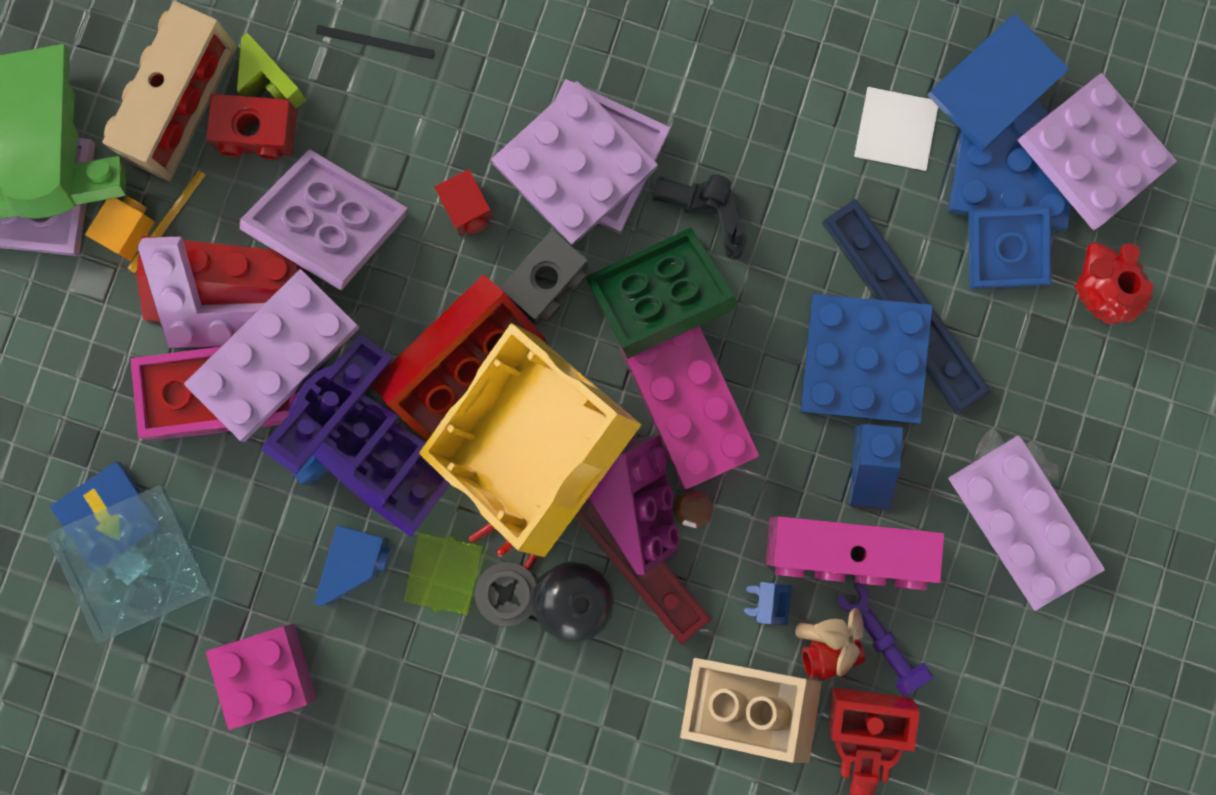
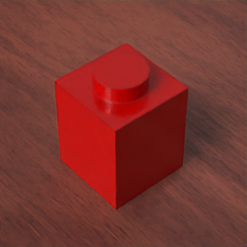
(464, 203)

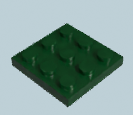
(661, 292)

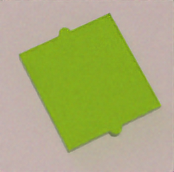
(443, 573)

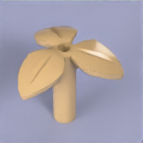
(838, 636)

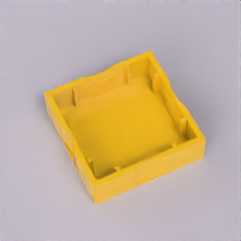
(529, 441)

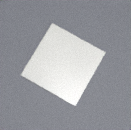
(896, 129)

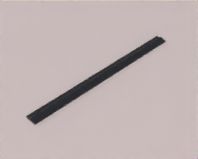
(374, 41)

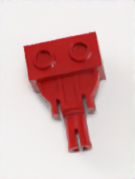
(871, 733)

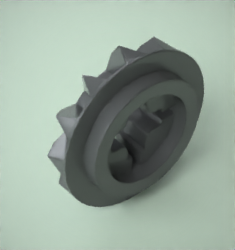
(487, 595)

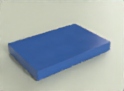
(998, 81)

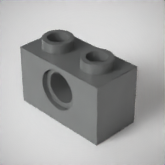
(553, 256)

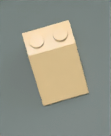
(751, 710)

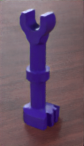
(909, 678)

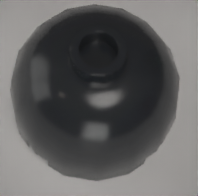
(573, 602)

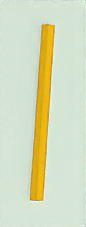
(173, 212)

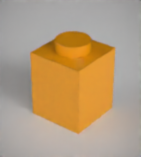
(120, 226)

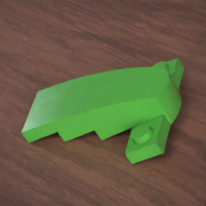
(41, 141)

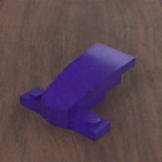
(359, 439)

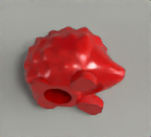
(1114, 283)

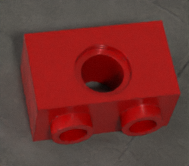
(231, 116)

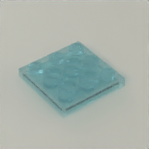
(129, 563)

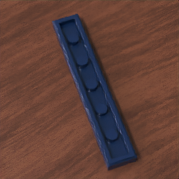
(890, 281)

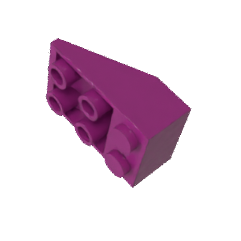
(639, 504)

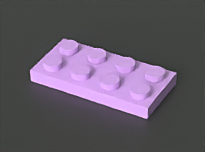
(271, 355)
(1026, 523)

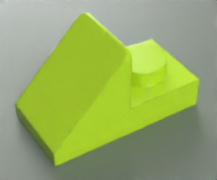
(261, 72)

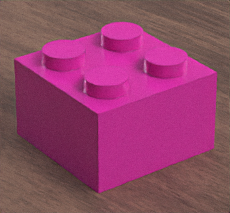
(261, 676)

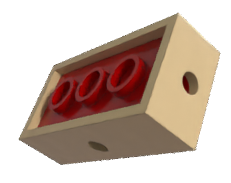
(170, 91)

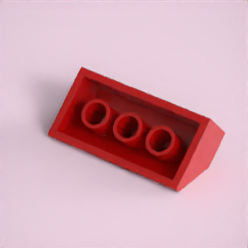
(226, 275)
(447, 355)

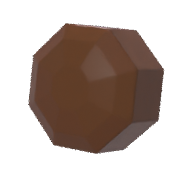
(693, 508)

